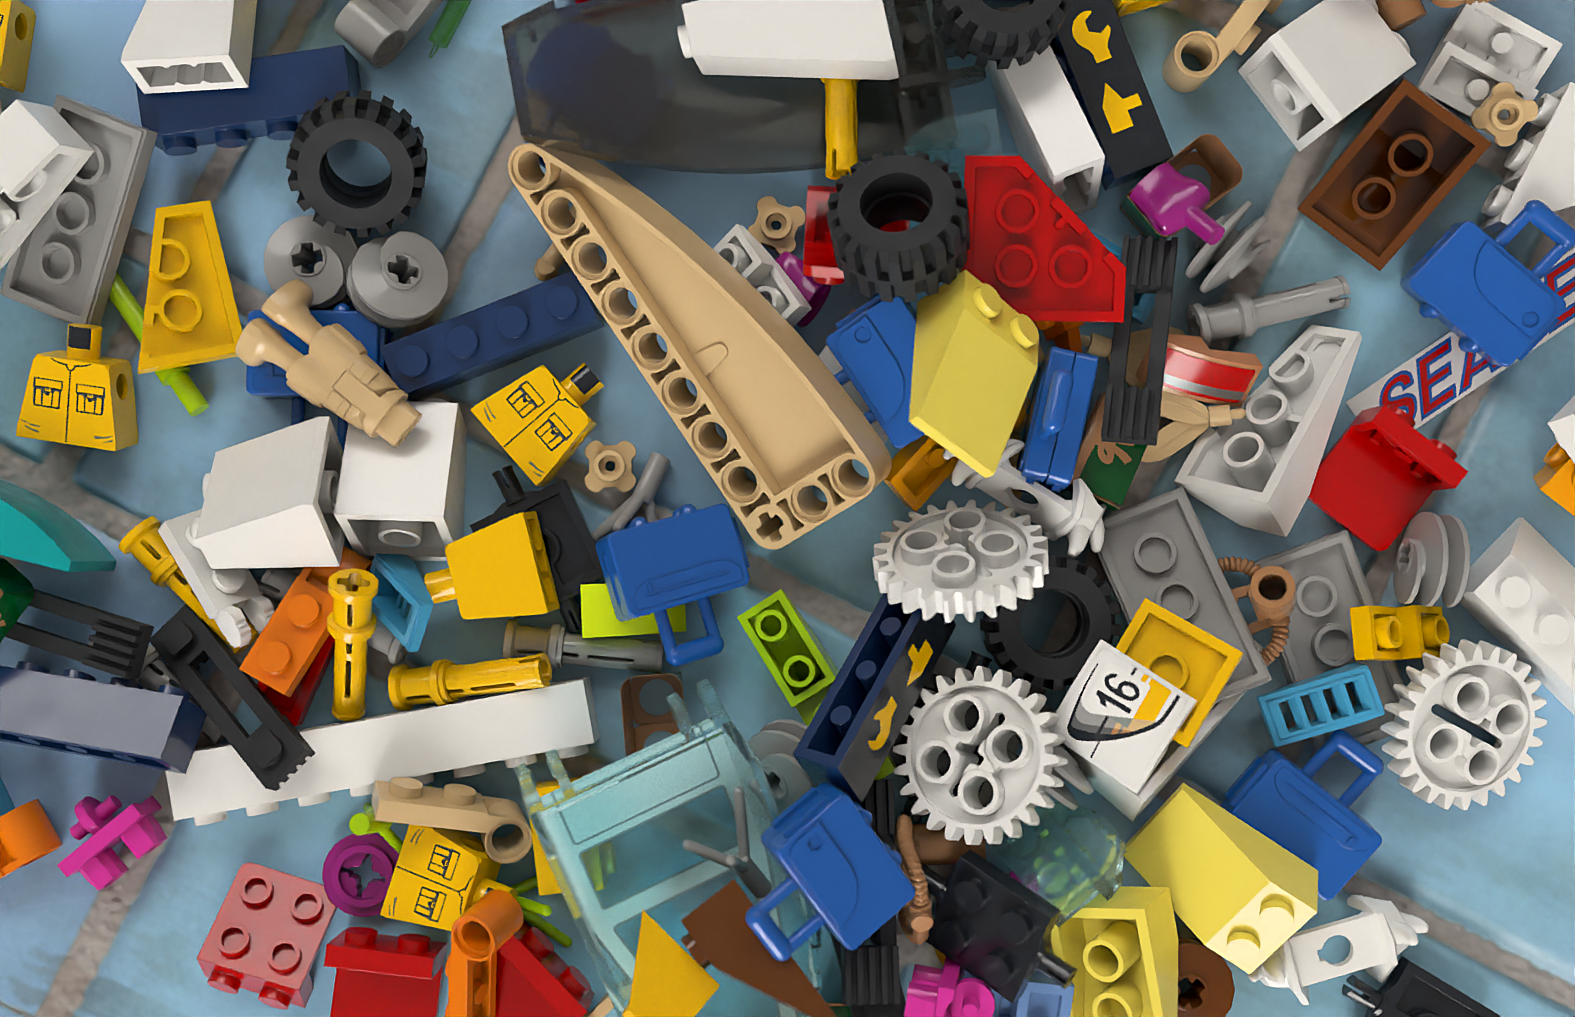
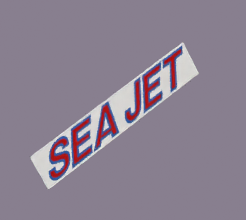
(1445, 372)

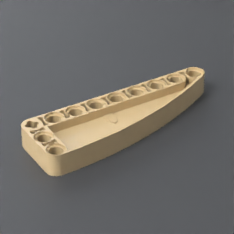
(747, 362)

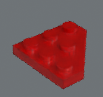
(1037, 247)

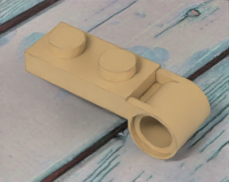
(1211, 50)
(455, 808)

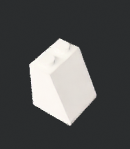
(1325, 66)
(409, 494)
(274, 501)

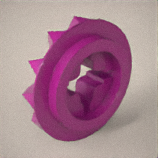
(344, 886)

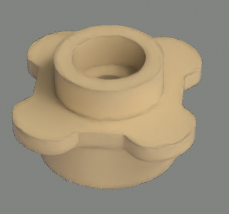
(1488, 114)
(790, 220)
(598, 457)

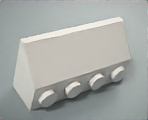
(1527, 602)

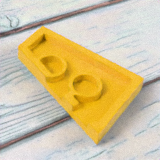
(189, 292)

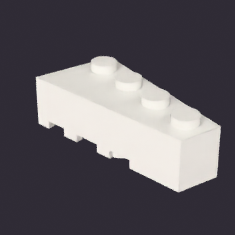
(36, 165)

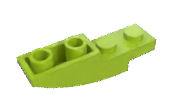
(794, 657)

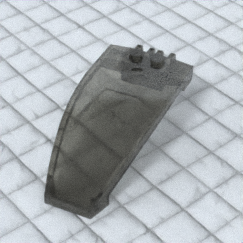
(619, 90)

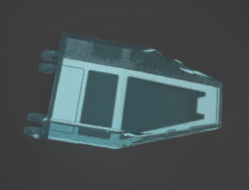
(622, 852)

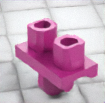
(96, 857)
(940, 994)

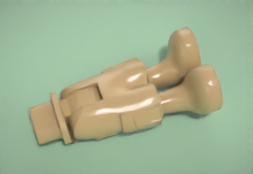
(334, 372)

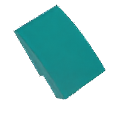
(46, 534)

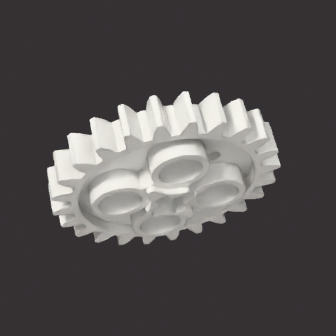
(961, 560)
(1482, 688)
(1015, 784)

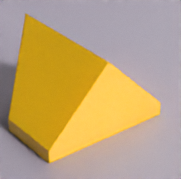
(666, 977)

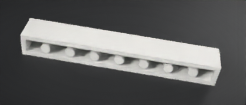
(393, 745)

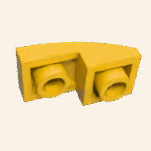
(1397, 632)

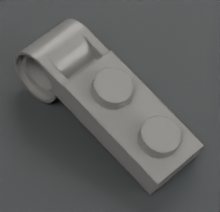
(382, 27)

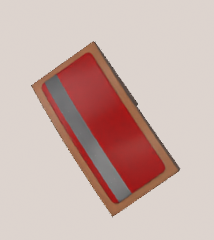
(1205, 373)

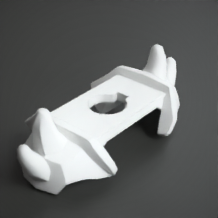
(1076, 518)
(1374, 941)

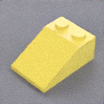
(971, 370)
(1224, 877)
(1122, 954)

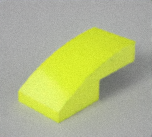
(600, 619)

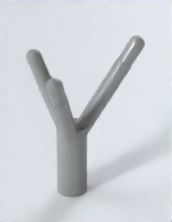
(643, 495)
(741, 861)

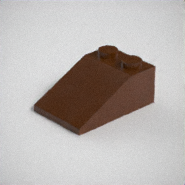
(1393, 173)
(725, 940)

